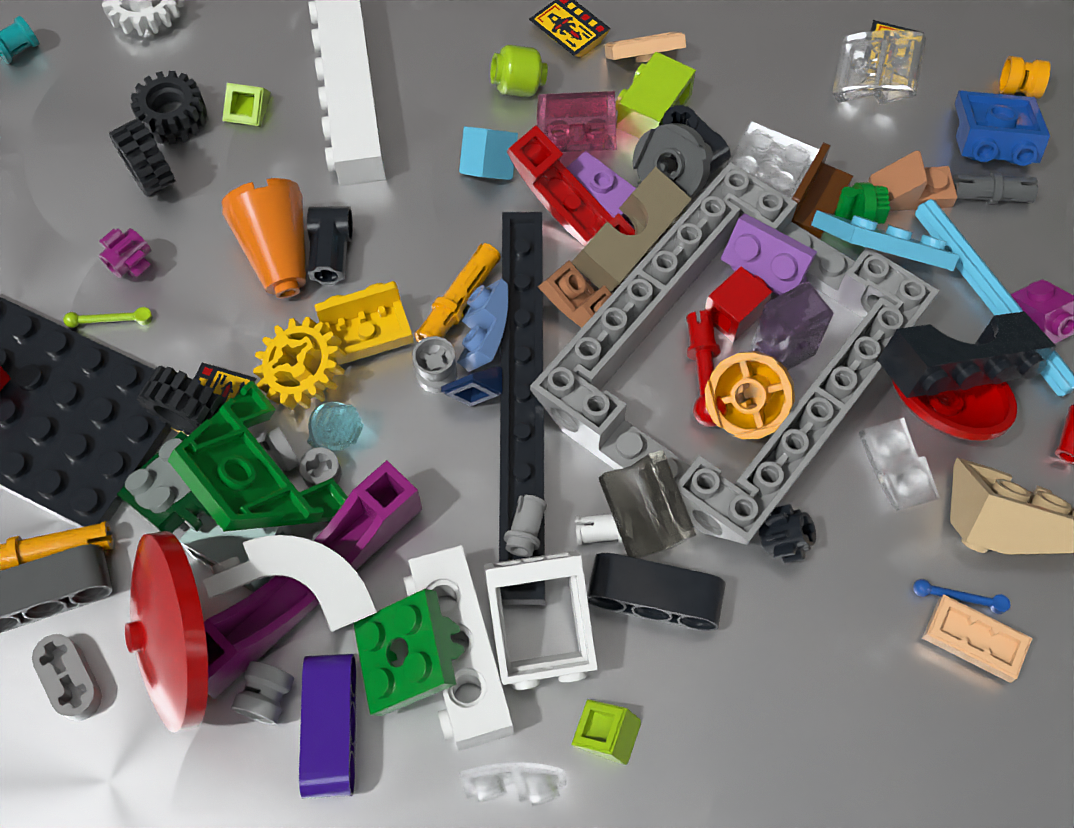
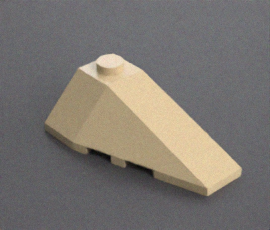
(1005, 516)

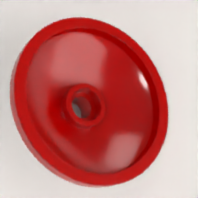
(966, 414)

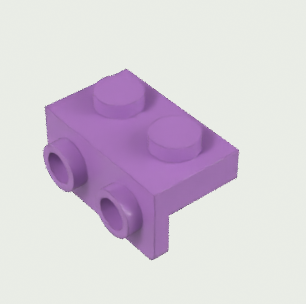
(768, 254)

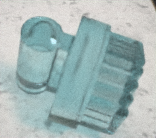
(334, 426)

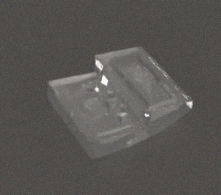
(879, 65)

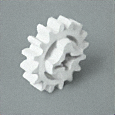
(141, 13)

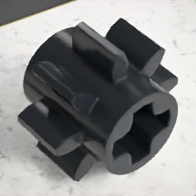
(787, 533)

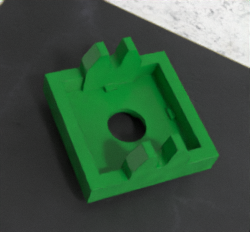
(429, 656)

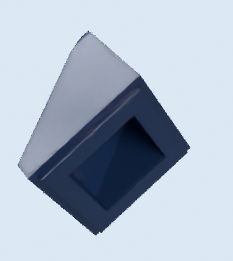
(476, 386)

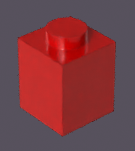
(738, 303)

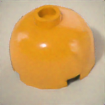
(755, 391)

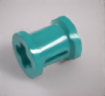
(16, 39)

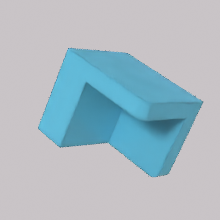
(486, 153)

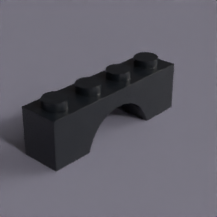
(930, 362)

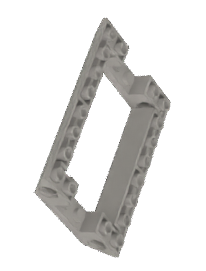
(595, 419)

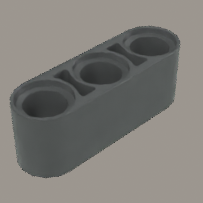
(52, 585)

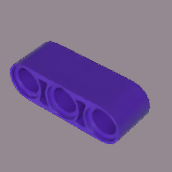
(328, 726)

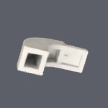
(322, 570)

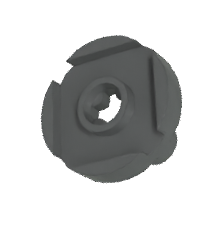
(679, 141)

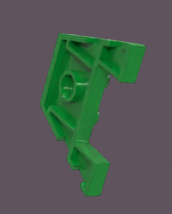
(240, 479)

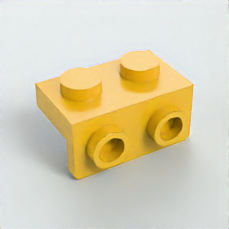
(367, 320)

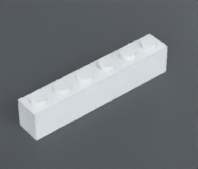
(347, 91)

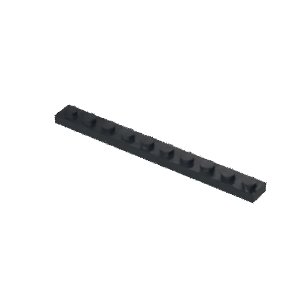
(519, 408)

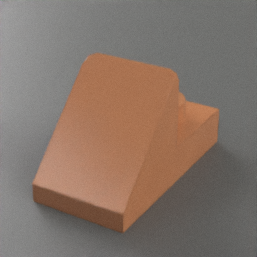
(914, 184)

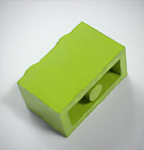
(653, 91)

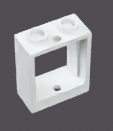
(567, 666)

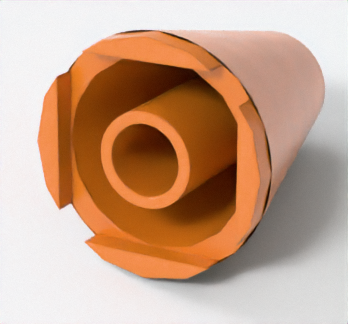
(270, 232)

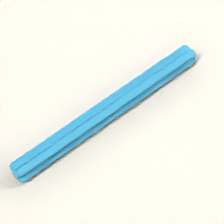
(987, 285)

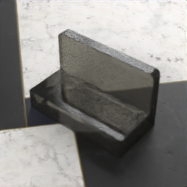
(647, 506)

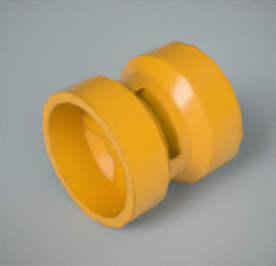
(1024, 77)

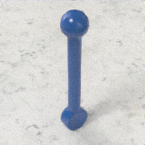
(998, 604)

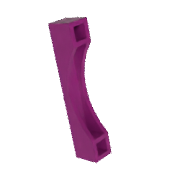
(359, 529)

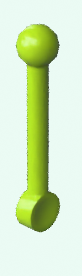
(141, 315)

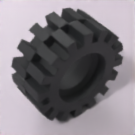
(165, 91)
(142, 157)
(179, 399)

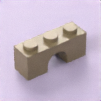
(652, 209)

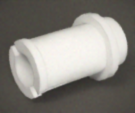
(596, 529)

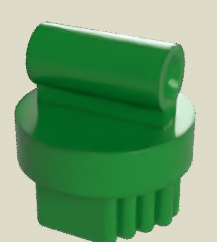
(864, 201)

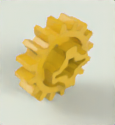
(303, 360)

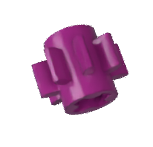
(125, 253)

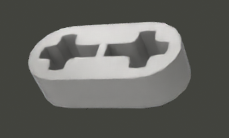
(56, 682)

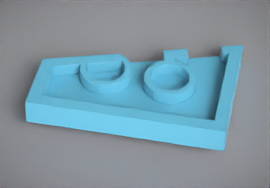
(892, 241)

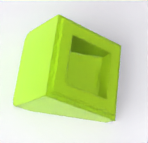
(245, 104)
(607, 731)

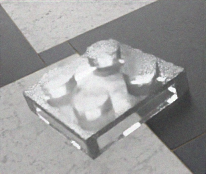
(773, 158)

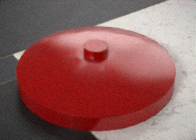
(168, 631)

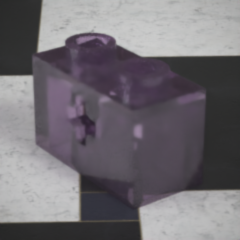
(793, 325)

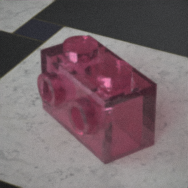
(579, 120)

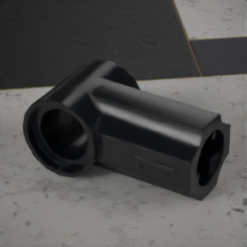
(328, 235)

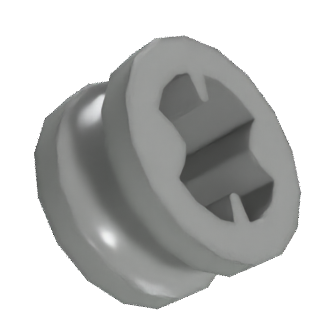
(311, 460)

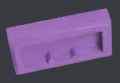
(601, 183)

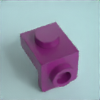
(1049, 308)

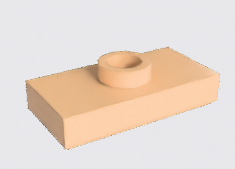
(645, 47)
(977, 638)

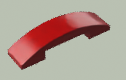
(559, 190)

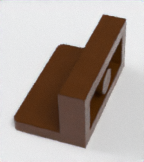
(818, 191)

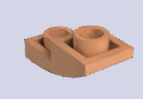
(573, 294)

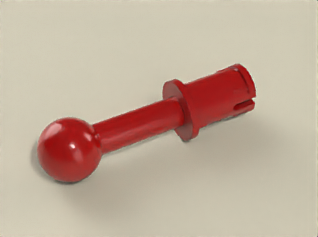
(703, 351)

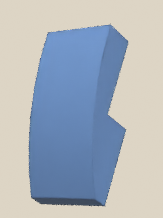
(487, 323)

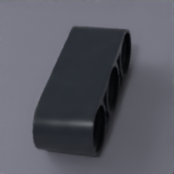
(656, 591)

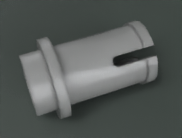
(525, 527)

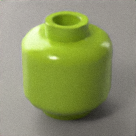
(518, 71)

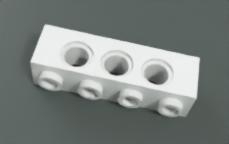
(488, 715)

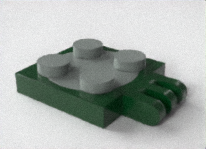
(161, 494)

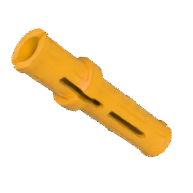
(449, 308)
(21, 551)

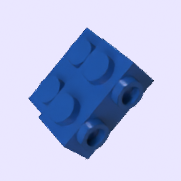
(1000, 128)

